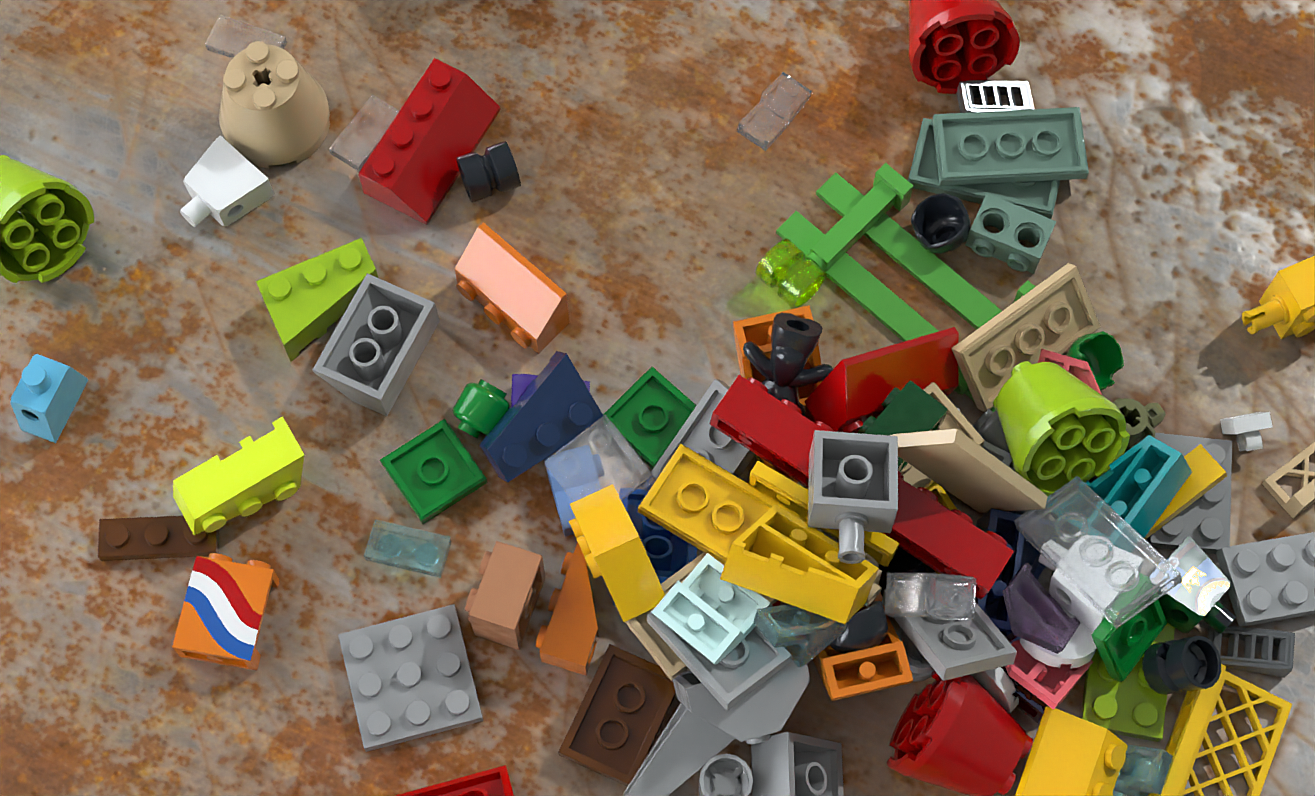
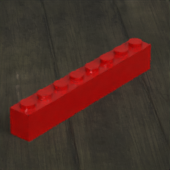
(922, 525)

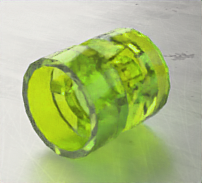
(793, 276)

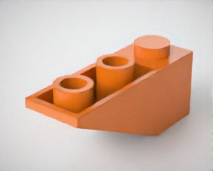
(573, 628)

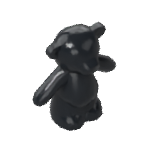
(791, 344)

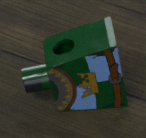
(1198, 592)

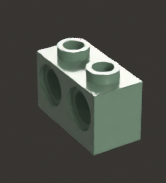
(1014, 225)

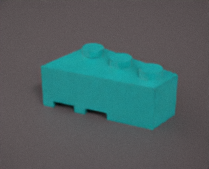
(1143, 482)

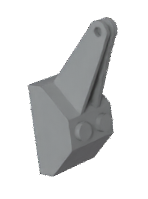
(705, 728)

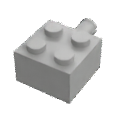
(853, 487)

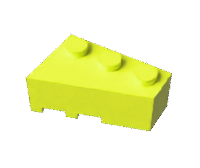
(241, 482)

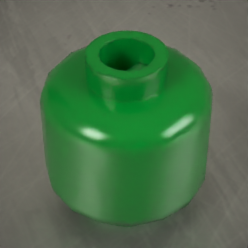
(480, 408)

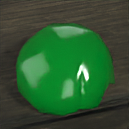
(1102, 355)

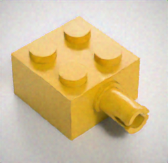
(1287, 302)

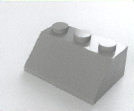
(377, 344)
(797, 766)

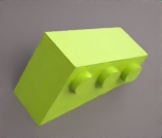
(314, 293)

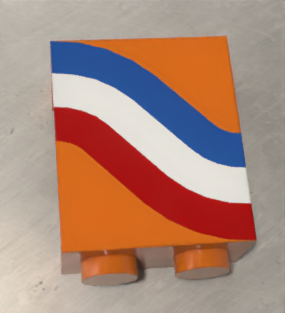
(224, 611)

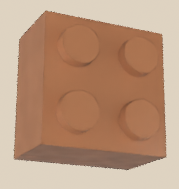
(506, 594)

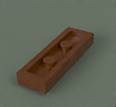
(152, 539)

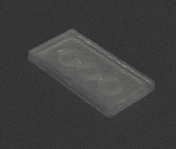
(1098, 552)

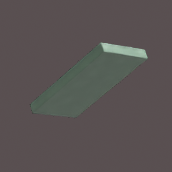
(1010, 146)
(1032, 195)

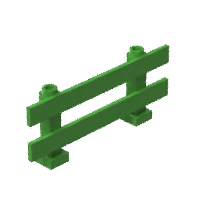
(867, 217)

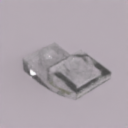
(774, 112)
(930, 595)

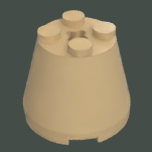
(272, 107)

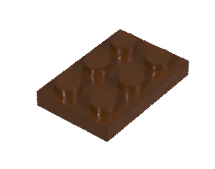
(619, 716)

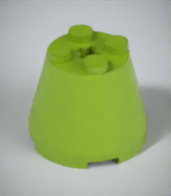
(39, 223)
(1058, 426)

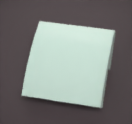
(709, 610)

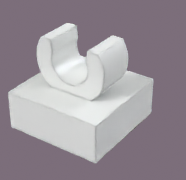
(1247, 429)

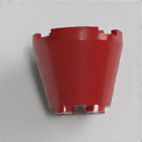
(959, 41)
(958, 739)

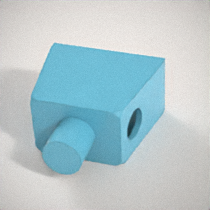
(46, 392)

